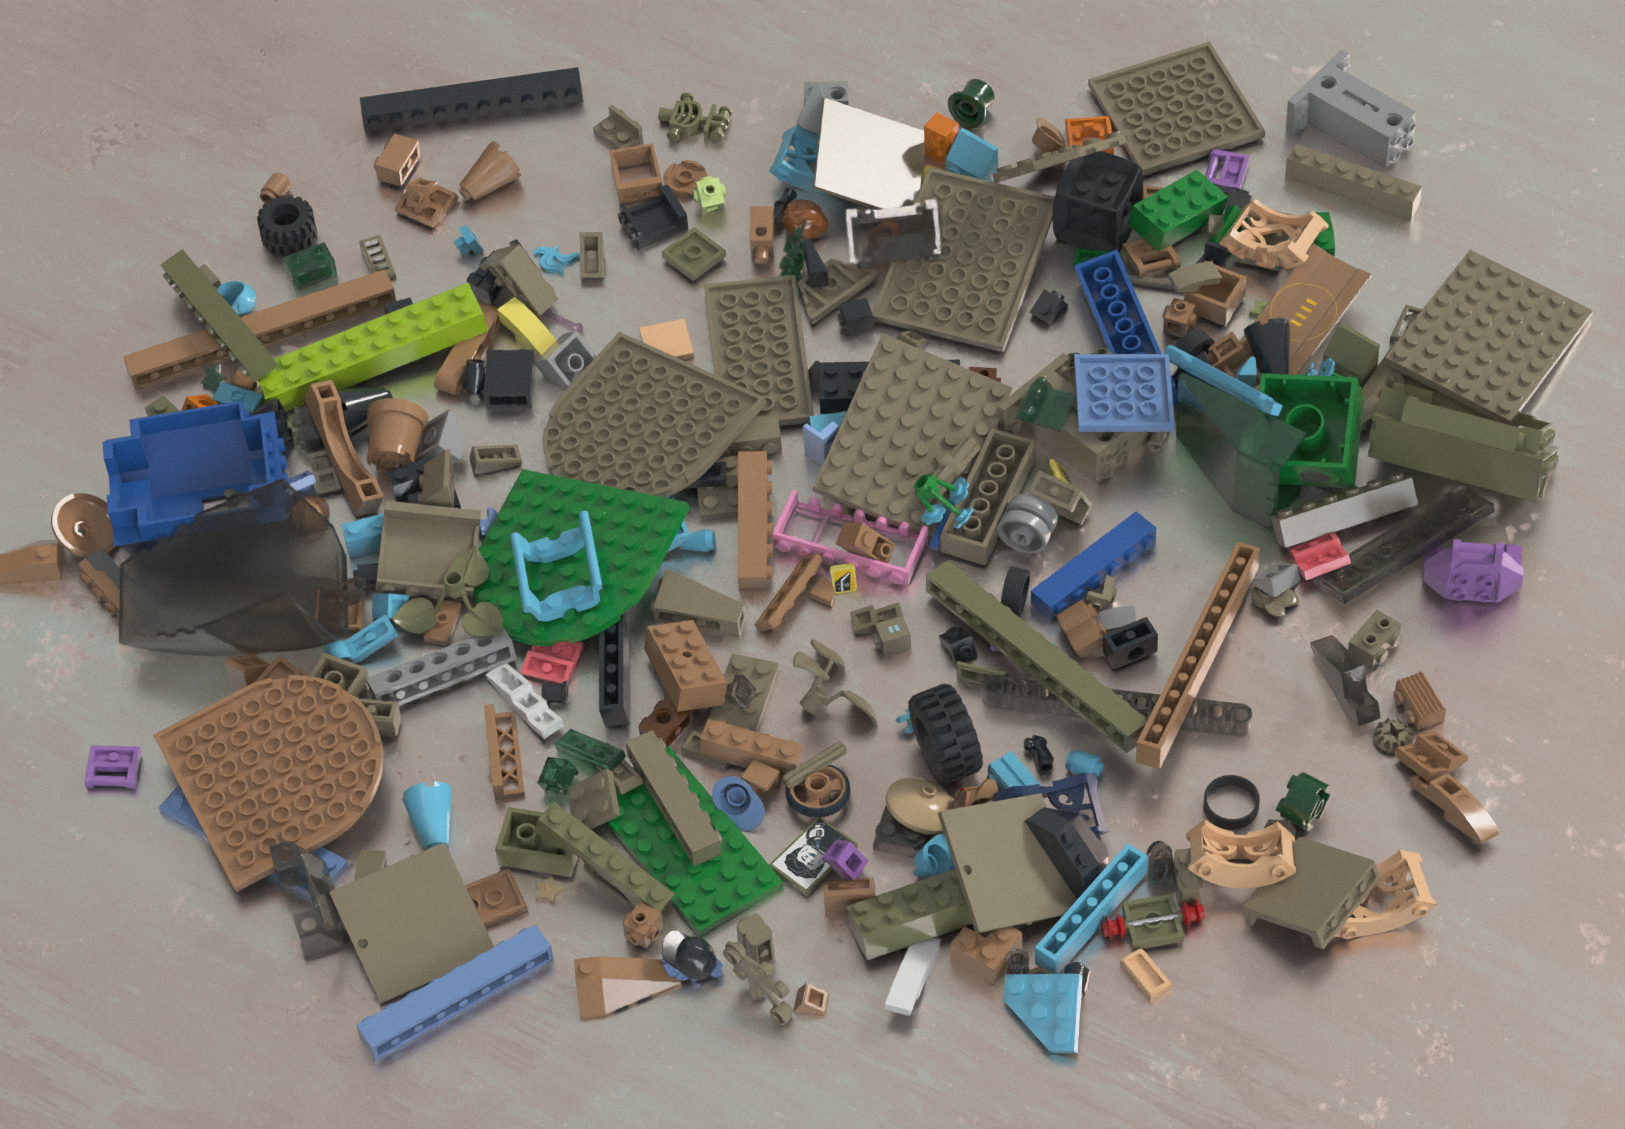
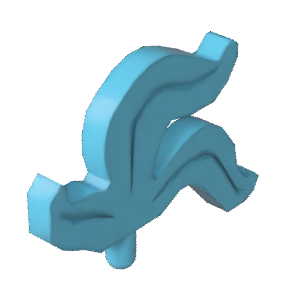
(548, 254)

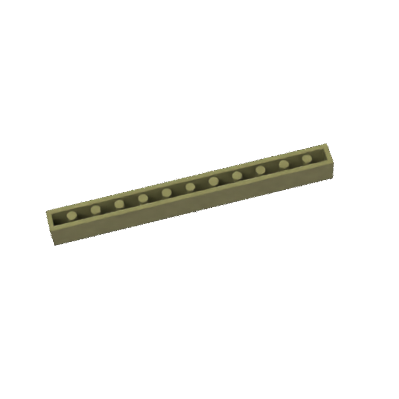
(1036, 655)

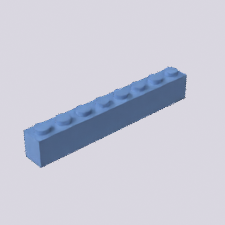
(454, 992)

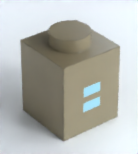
(892, 636)

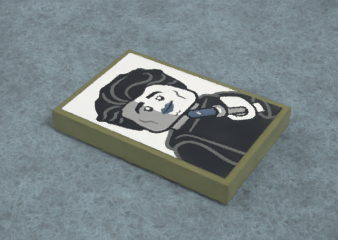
(802, 860)

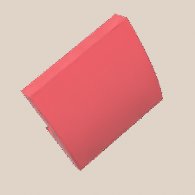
(1319, 555)
(553, 662)

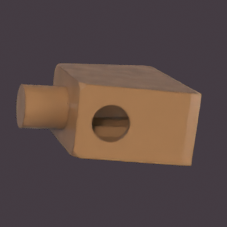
(762, 238)

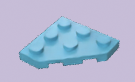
(1047, 1007)

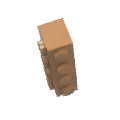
(742, 746)

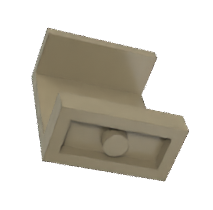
(1064, 498)

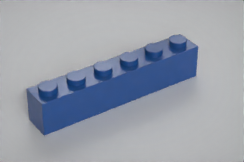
(1092, 565)

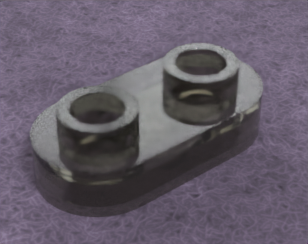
(1160, 865)

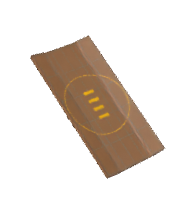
(1313, 303)

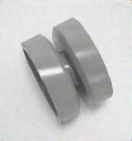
(1027, 523)

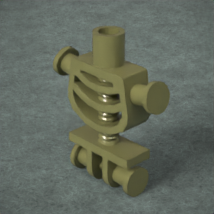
(689, 124)

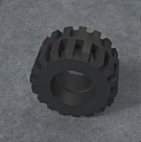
(286, 224)

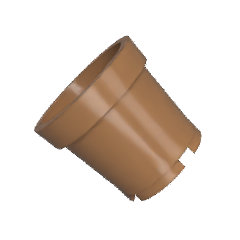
(394, 432)

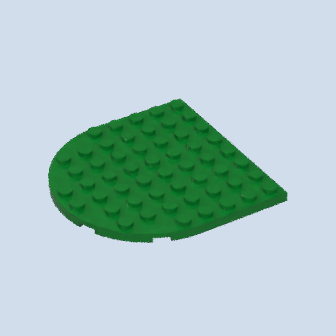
(629, 539)

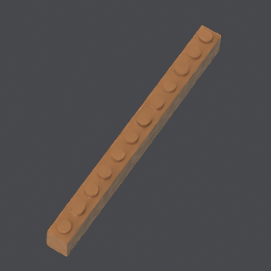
(268, 325)
(1197, 656)

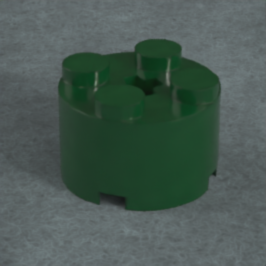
(1304, 800)

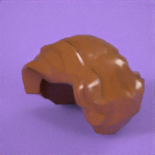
(797, 211)

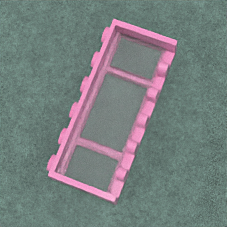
(812, 530)

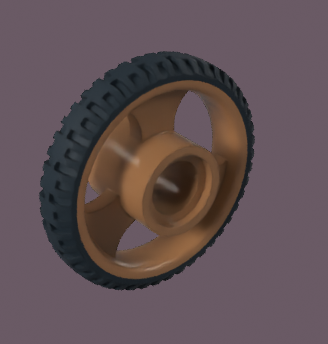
(818, 793)

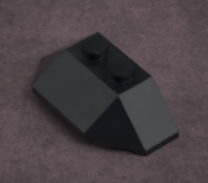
(1069, 846)

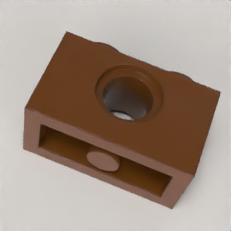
(675, 722)

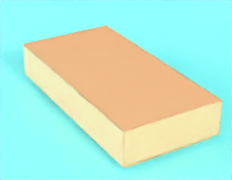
(1145, 974)

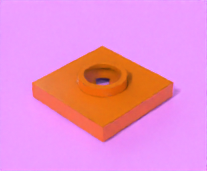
(1089, 126)

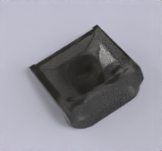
(896, 838)

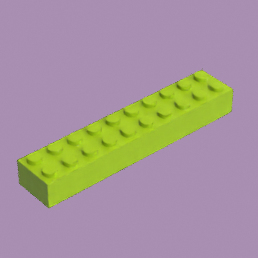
(376, 346)

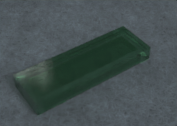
(590, 750)

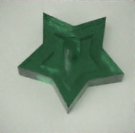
(213, 376)

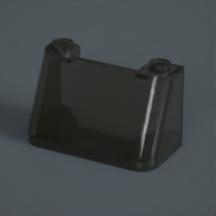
(895, 234)

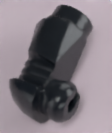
(1041, 753)

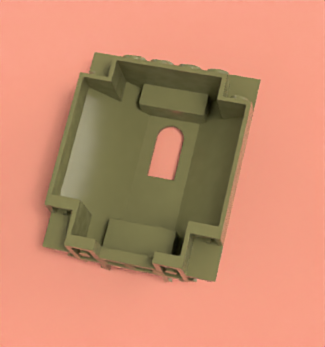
(1461, 444)

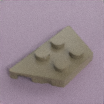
(843, 284)

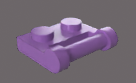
(1232, 172)
(113, 760)

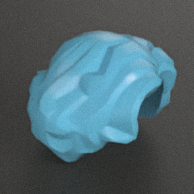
(238, 296)

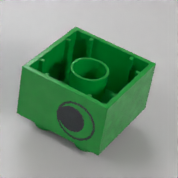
(1331, 417)

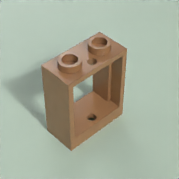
(638, 189)

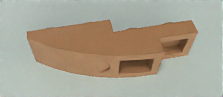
(1459, 805)

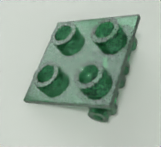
(794, 259)
(1045, 405)

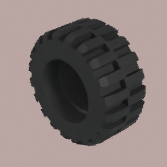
(945, 733)

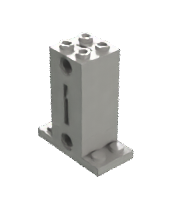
(1352, 113)

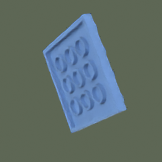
(1124, 393)

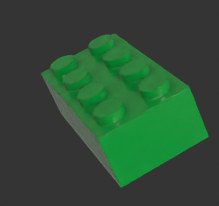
(1177, 210)

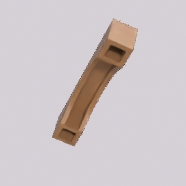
(328, 417)

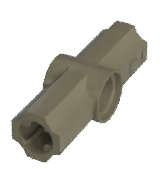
(955, 464)

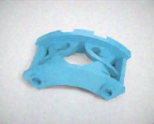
(796, 170)

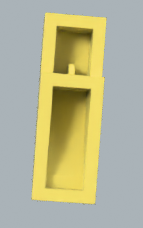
(526, 326)

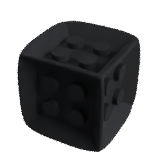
(1097, 201)

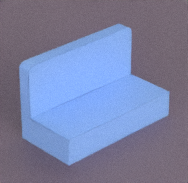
(819, 443)

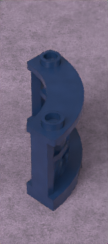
(1073, 788)

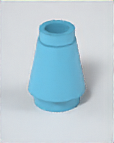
(700, 541)

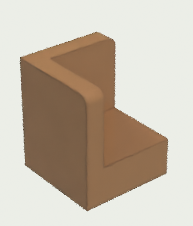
(761, 776)

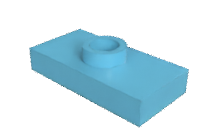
(228, 393)

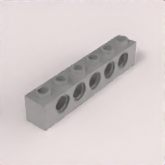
(442, 668)

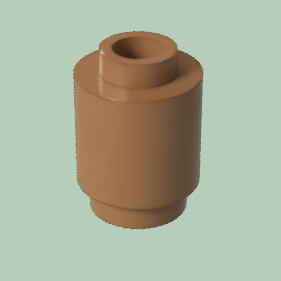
(276, 186)

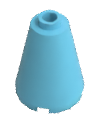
(430, 812)

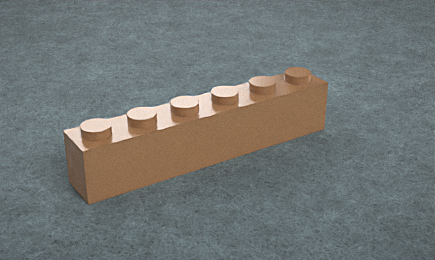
(753, 520)

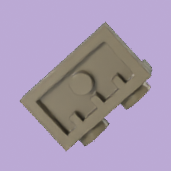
(619, 130)

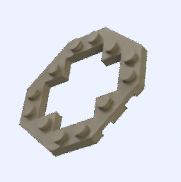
(1053, 158)

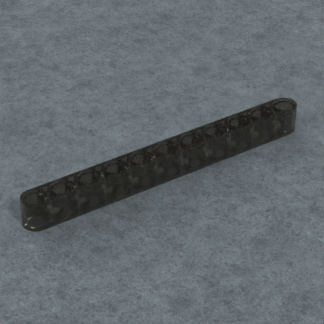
(1207, 715)

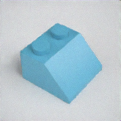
(972, 157)

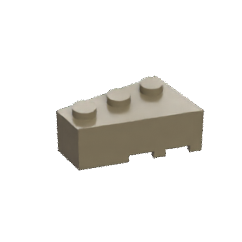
(521, 278)

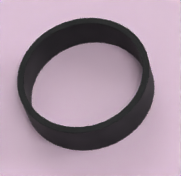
(1231, 780)

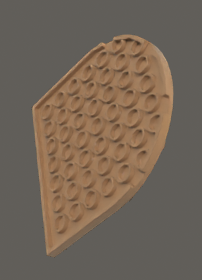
(275, 768)

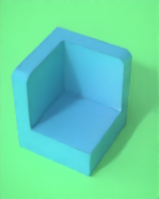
(387, 604)

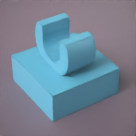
(468, 241)

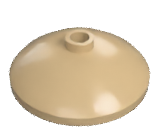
(917, 804)

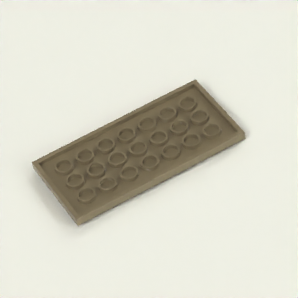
(761, 343)

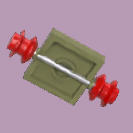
(1153, 921)

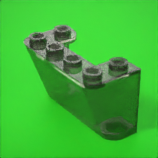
(299, 866)

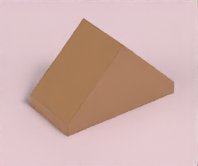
(245, 669)

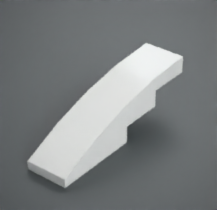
(524, 700)
(912, 976)

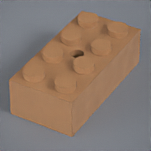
(685, 665)

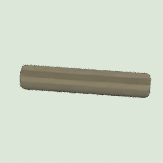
(814, 764)

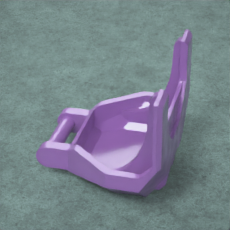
(1474, 571)

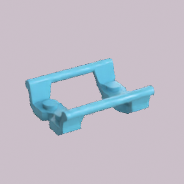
(547, 551)

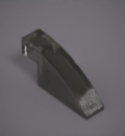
(1347, 680)

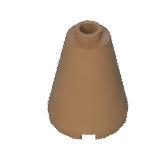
(489, 173)

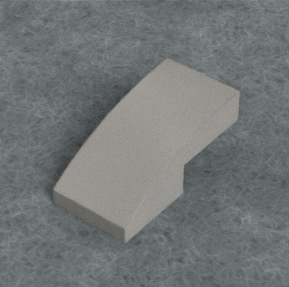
(1116, 617)

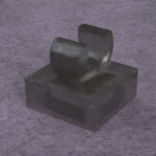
(740, 692)

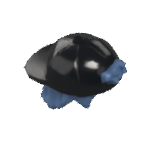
(689, 957)

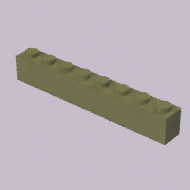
(218, 315)

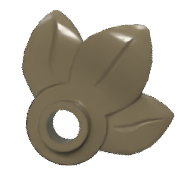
(1274, 605)

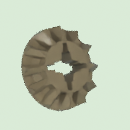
(1388, 742)

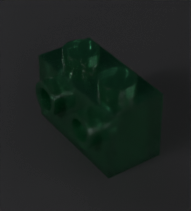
(309, 266)

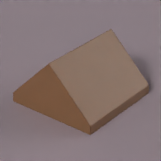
(846, 892)

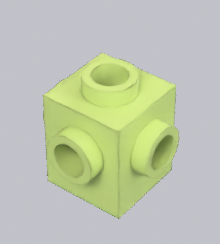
(709, 194)

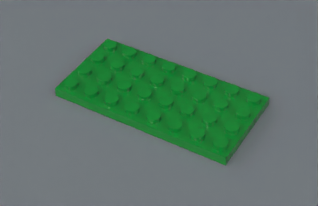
(704, 892)

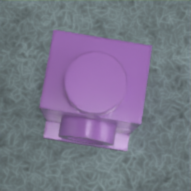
(845, 859)

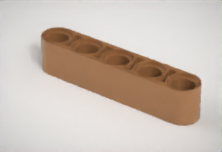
(451, 372)

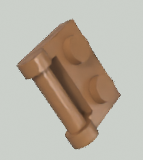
(1141, 251)

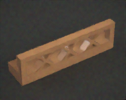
(494, 753)

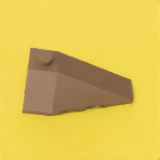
(32, 563)
(616, 981)

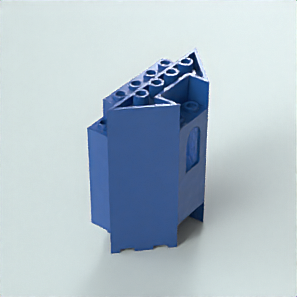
(183, 459)

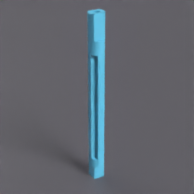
(1223, 381)

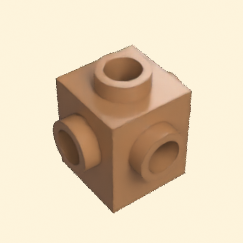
(1179, 317)
(642, 925)

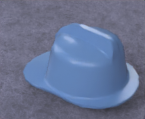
(738, 802)

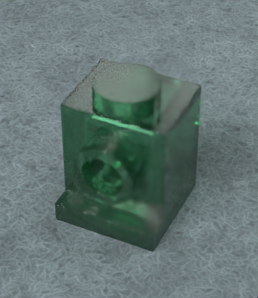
(557, 776)

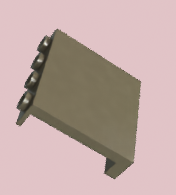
(421, 545)
(1319, 894)

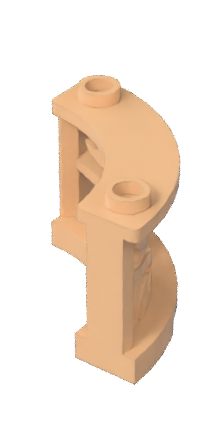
(1290, 253)
(1268, 847)
(1399, 911)

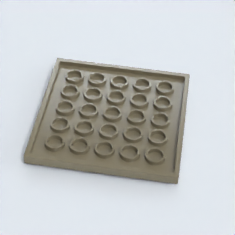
(1176, 108)

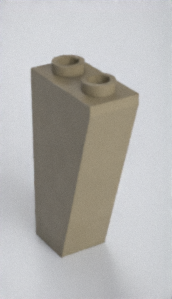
(687, 600)

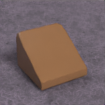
(811, 1000)

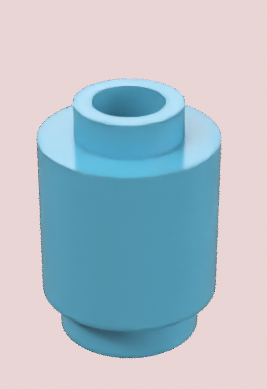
(1084, 762)

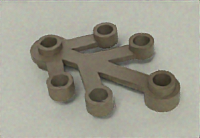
(758, 980)

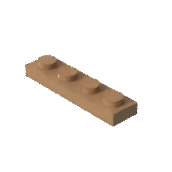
(785, 597)

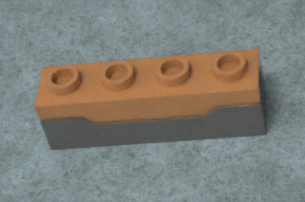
(104, 578)

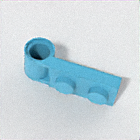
(363, 642)

